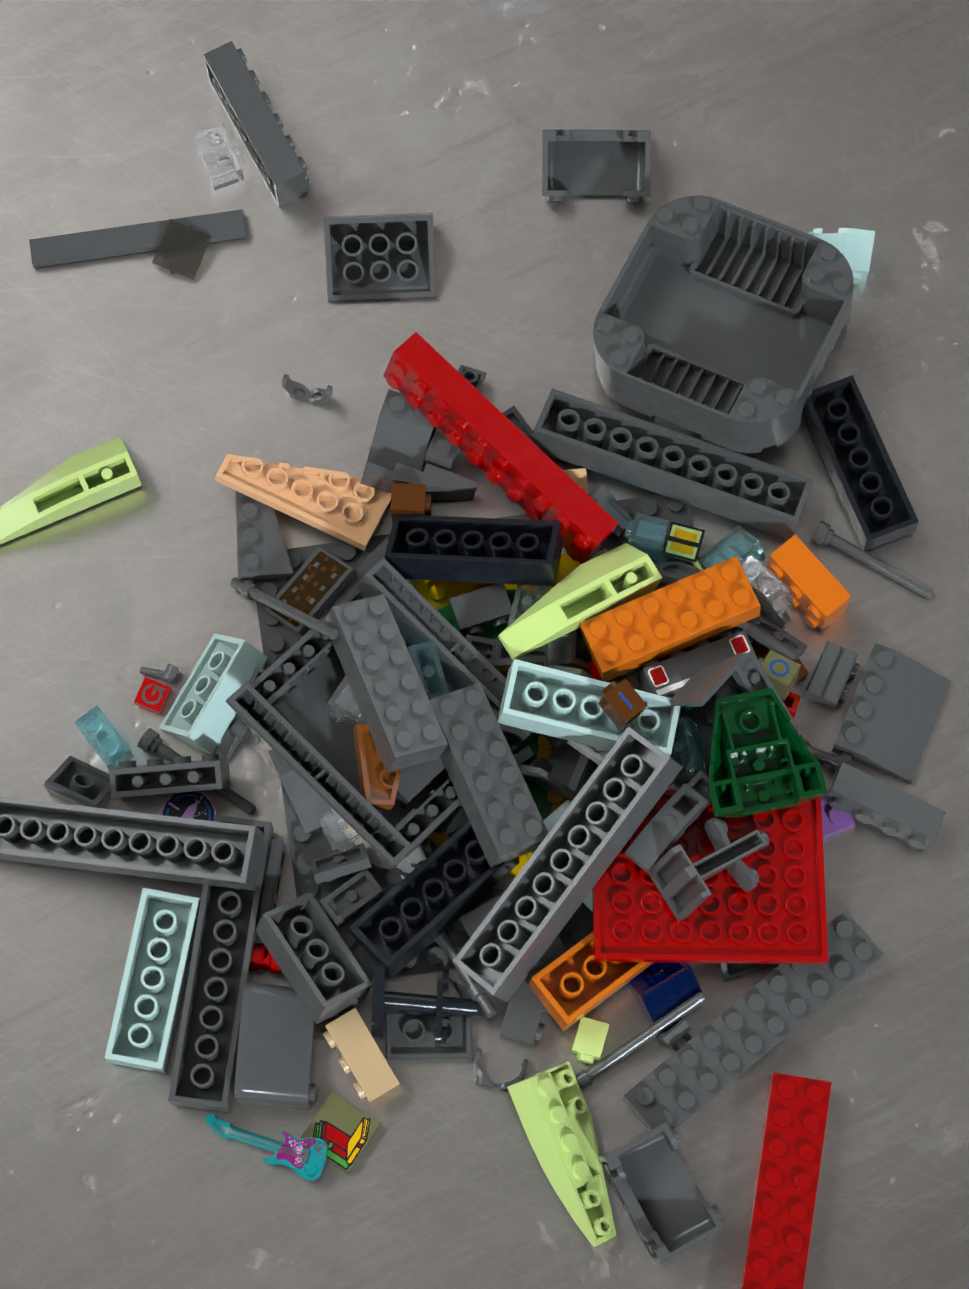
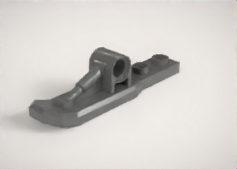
(760, 628)

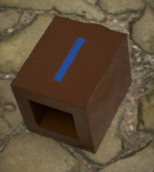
(621, 703)

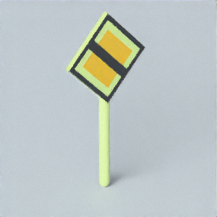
(684, 543)

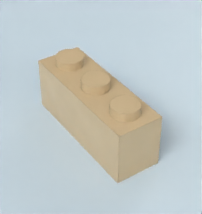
(360, 1055)

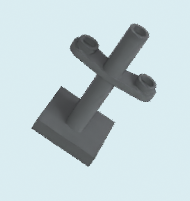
(684, 883)

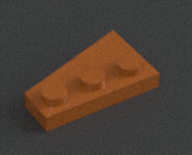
(375, 784)

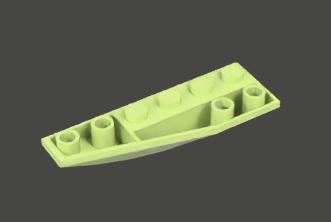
(70, 488)
(583, 594)
(566, 1146)

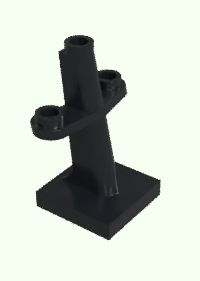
(419, 1004)

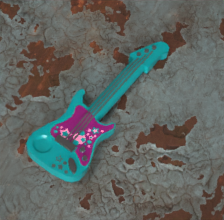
(303, 1155)

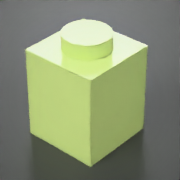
(590, 1040)

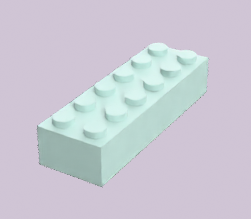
(569, 709)
(153, 981)

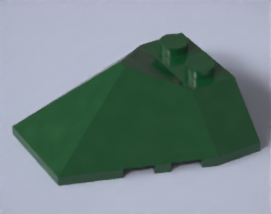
(759, 758)

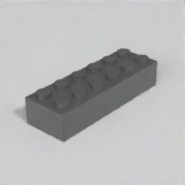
(256, 124)
(386, 683)
(487, 776)

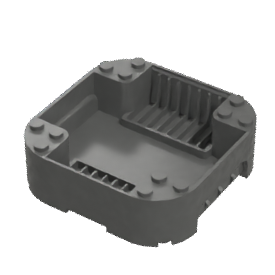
(722, 322)

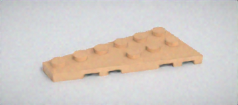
(312, 495)

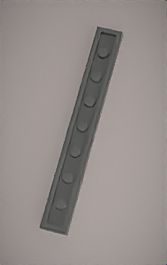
(129, 238)

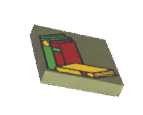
(343, 1129)

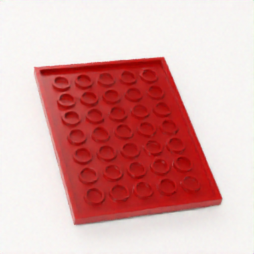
(770, 924)

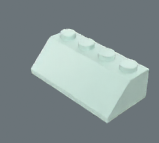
(201, 709)

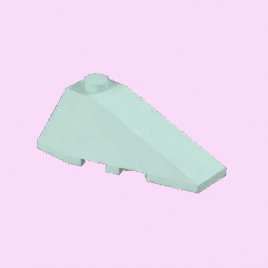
(854, 245)

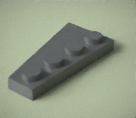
(259, 542)

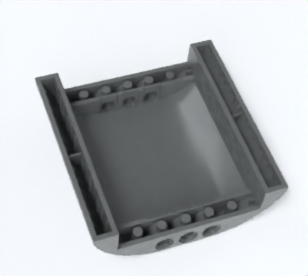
(291, 716)

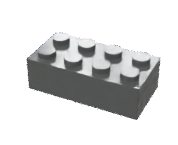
(313, 957)

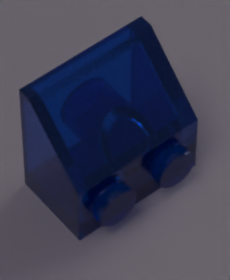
(663, 987)

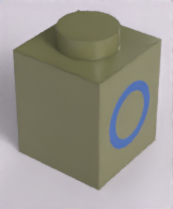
(781, 672)

